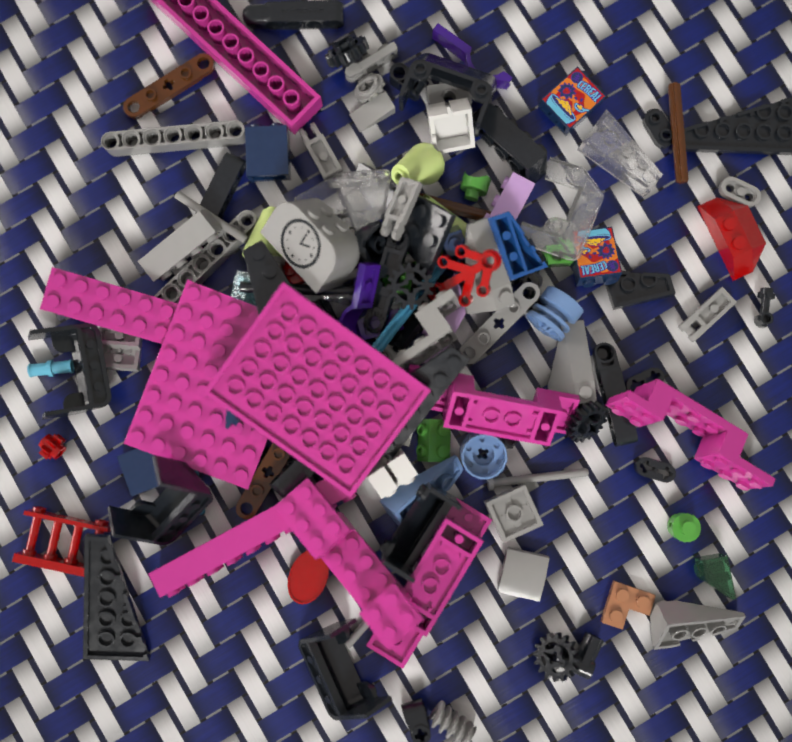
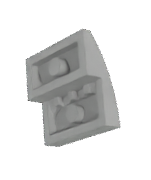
(121, 350)
(523, 574)

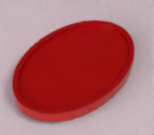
(307, 578)

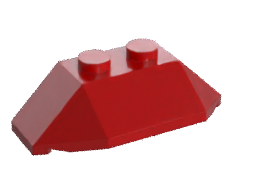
(734, 235)

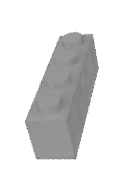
(180, 245)

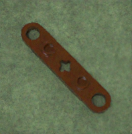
(181, 78)
(259, 486)

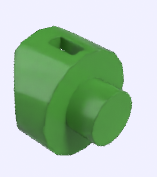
(475, 186)
(684, 527)

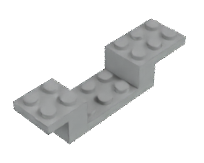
(439, 332)

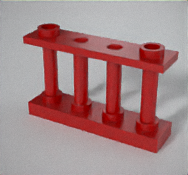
(49, 560)

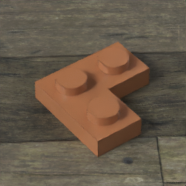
(621, 599)

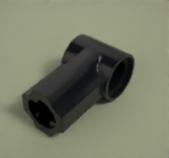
(589, 649)

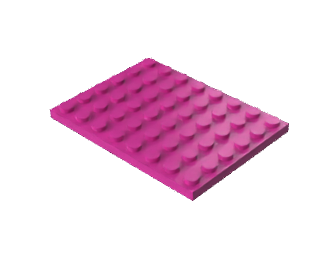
(317, 390)
(175, 413)

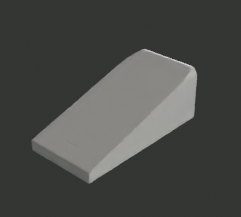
(373, 112)

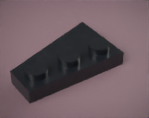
(639, 289)

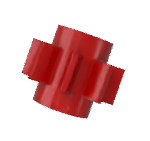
(52, 446)

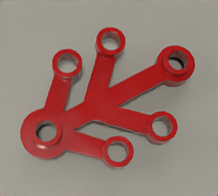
(468, 272)

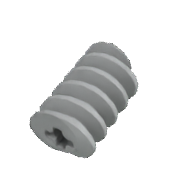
(452, 723)

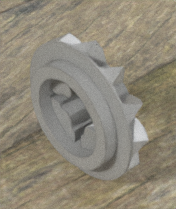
(374, 82)

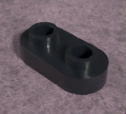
(657, 128)

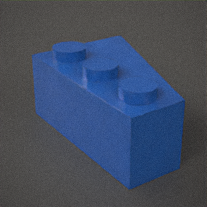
(514, 248)

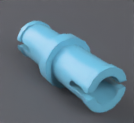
(50, 368)

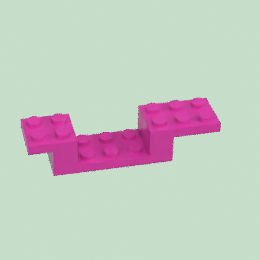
(505, 415)
(720, 440)
(352, 561)
(438, 576)

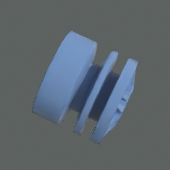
(556, 310)
(483, 467)

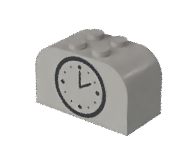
(313, 242)

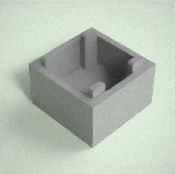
(513, 513)

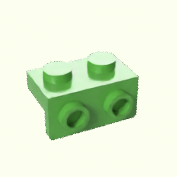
(433, 441)

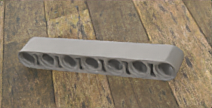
(165, 135)
(214, 261)

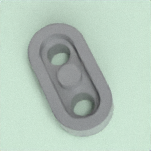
(739, 190)

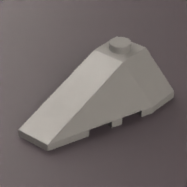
(481, 238)
(573, 366)
(682, 620)

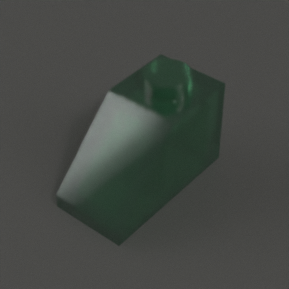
(716, 572)

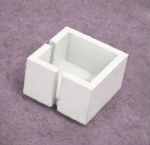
(451, 125)
(389, 474)

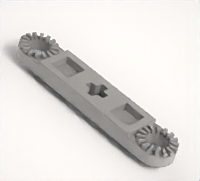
(488, 335)

